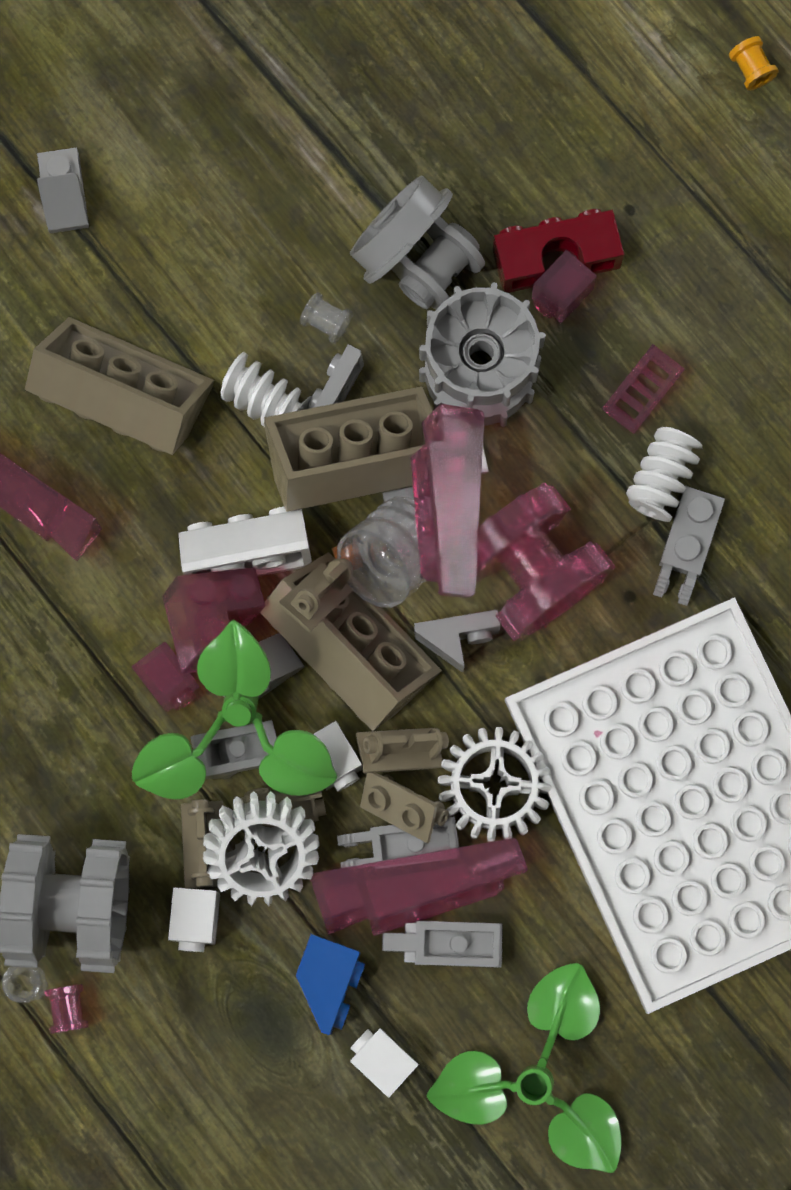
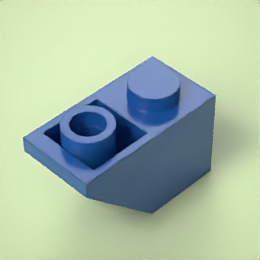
(325, 978)

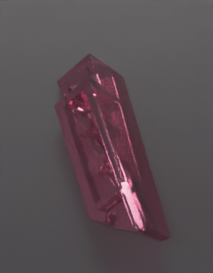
(448, 497)
(45, 510)
(415, 885)

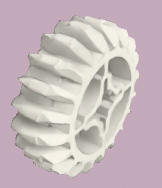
(475, 783)
(234, 867)

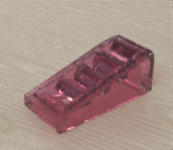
(664, 362)

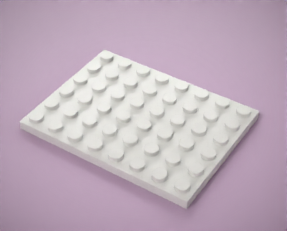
(676, 800)

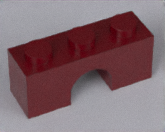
(589, 238)

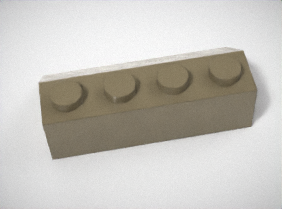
(118, 385)
(346, 447)
(356, 652)

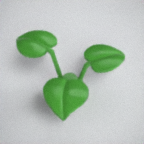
(240, 671)
(472, 1086)

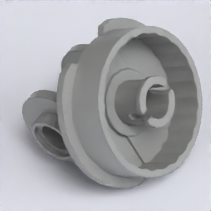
(396, 231)

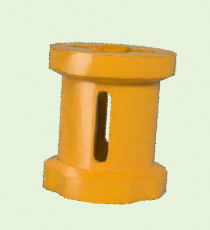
(753, 63)

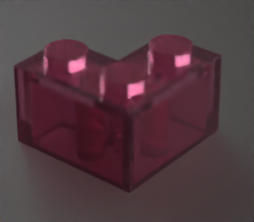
(204, 605)

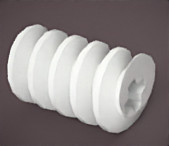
(257, 392)
(661, 473)

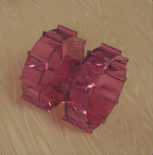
(547, 581)

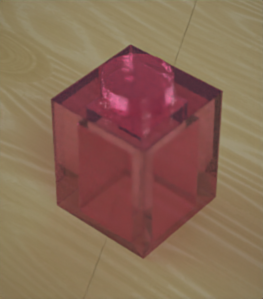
(563, 287)
(164, 679)

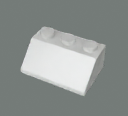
(266, 542)

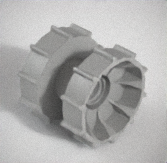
(487, 323)
(41, 902)

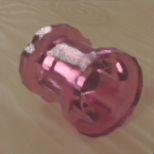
(66, 1008)

